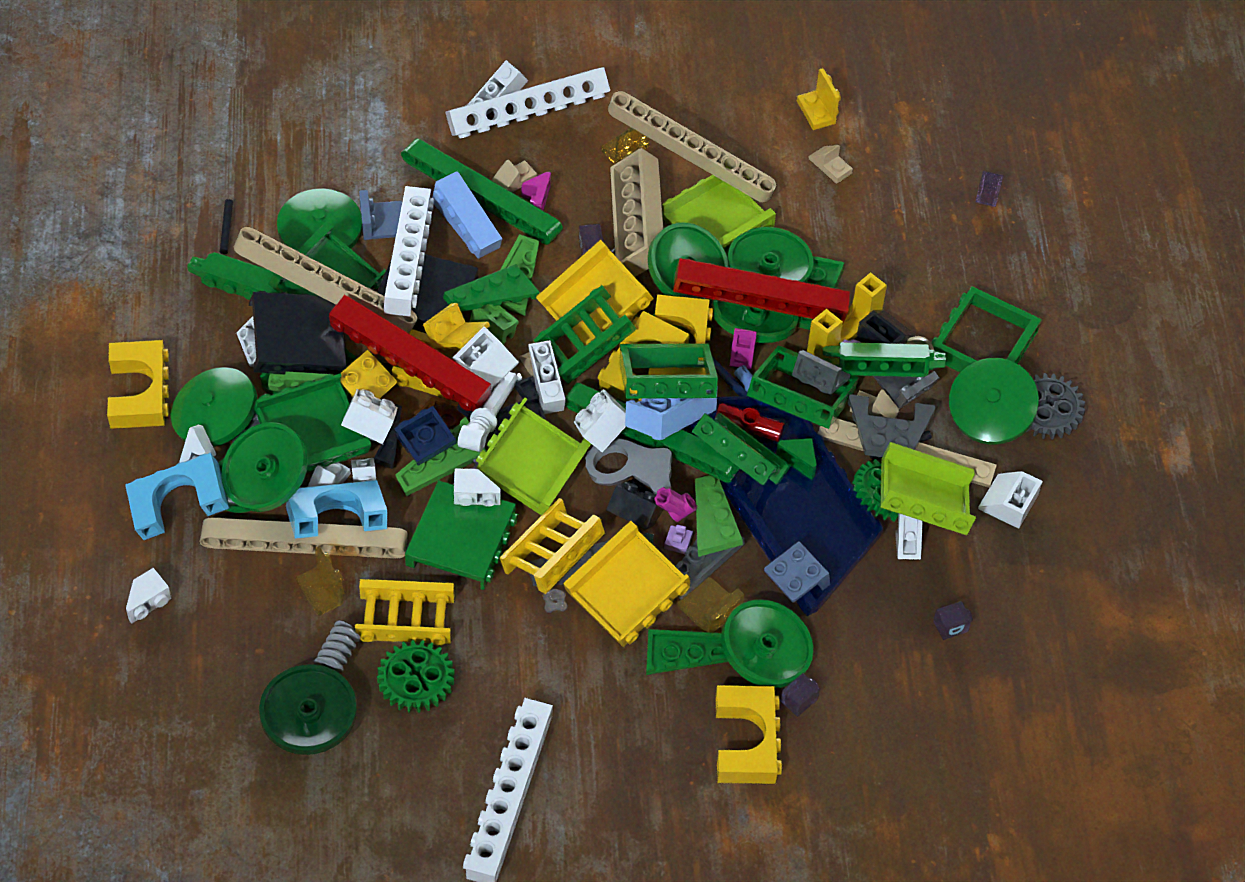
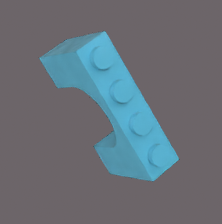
(147, 493)
(359, 497)

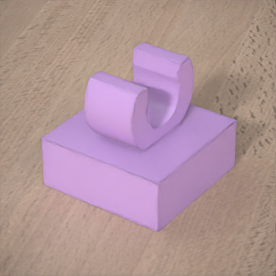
(678, 539)

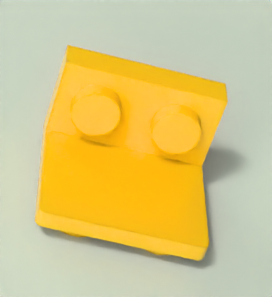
(820, 105)
(450, 329)
(367, 374)

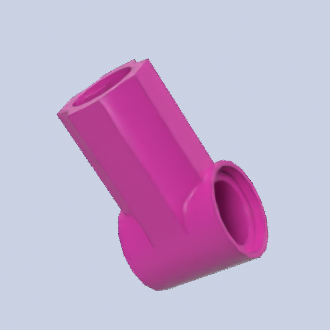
(677, 505)

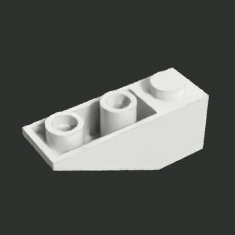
(504, 81)
(546, 377)

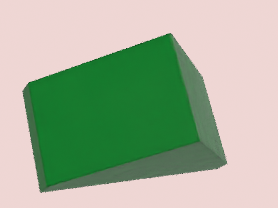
(799, 455)

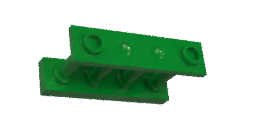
(597, 348)
(741, 448)

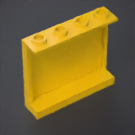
(589, 272)
(627, 584)

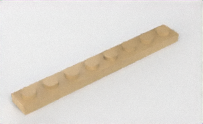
(846, 434)

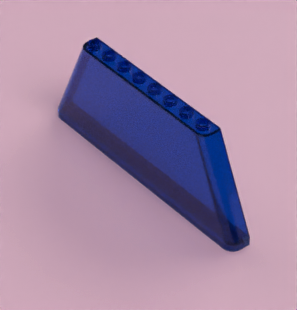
(814, 512)

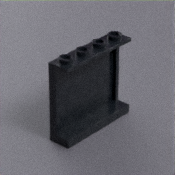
(436, 278)
(295, 334)

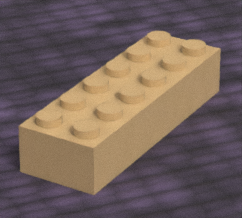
(636, 208)

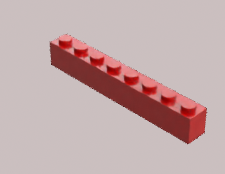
(759, 290)
(410, 354)

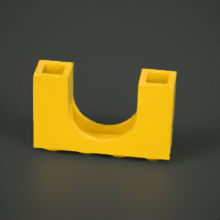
(689, 314)
(828, 329)
(649, 331)
(150, 406)
(758, 706)

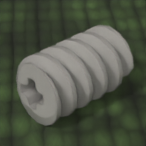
(338, 646)

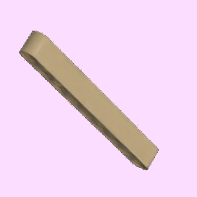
(696, 155)
(312, 274)
(279, 537)

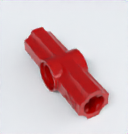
(759, 424)

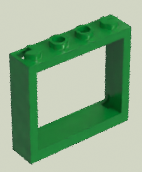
(996, 307)
(667, 357)
(792, 401)

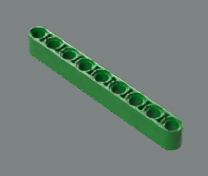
(487, 193)
(682, 444)

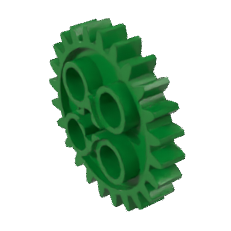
(868, 485)
(433, 665)

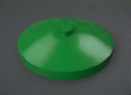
(311, 209)
(683, 242)
(772, 253)
(768, 324)
(218, 401)
(993, 401)
(264, 467)
(766, 643)

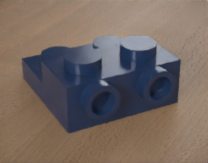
(425, 435)

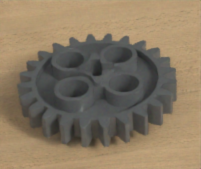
(1051, 405)

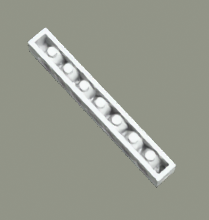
(457, 117)
(408, 251)
(488, 869)

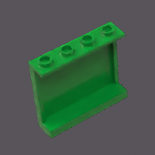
(333, 253)
(316, 415)
(460, 536)

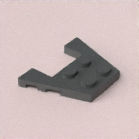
(878, 431)

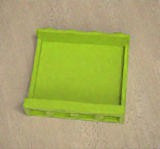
(717, 209)
(530, 458)
(926, 488)

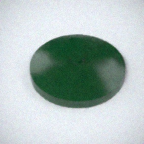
(308, 709)

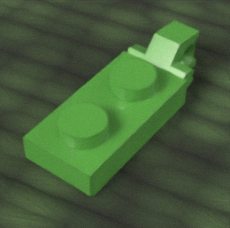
(291, 379)

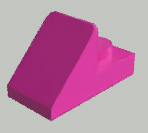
(537, 189)

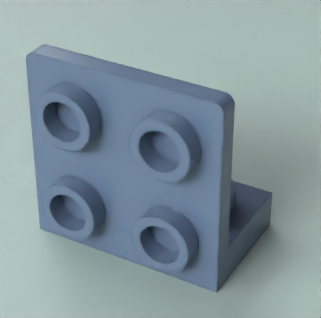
(379, 219)
(797, 572)

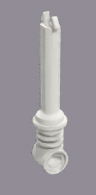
(484, 419)

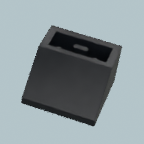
(882, 328)
(635, 504)

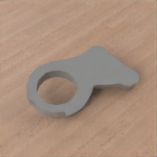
(645, 464)

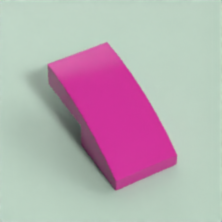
(743, 348)

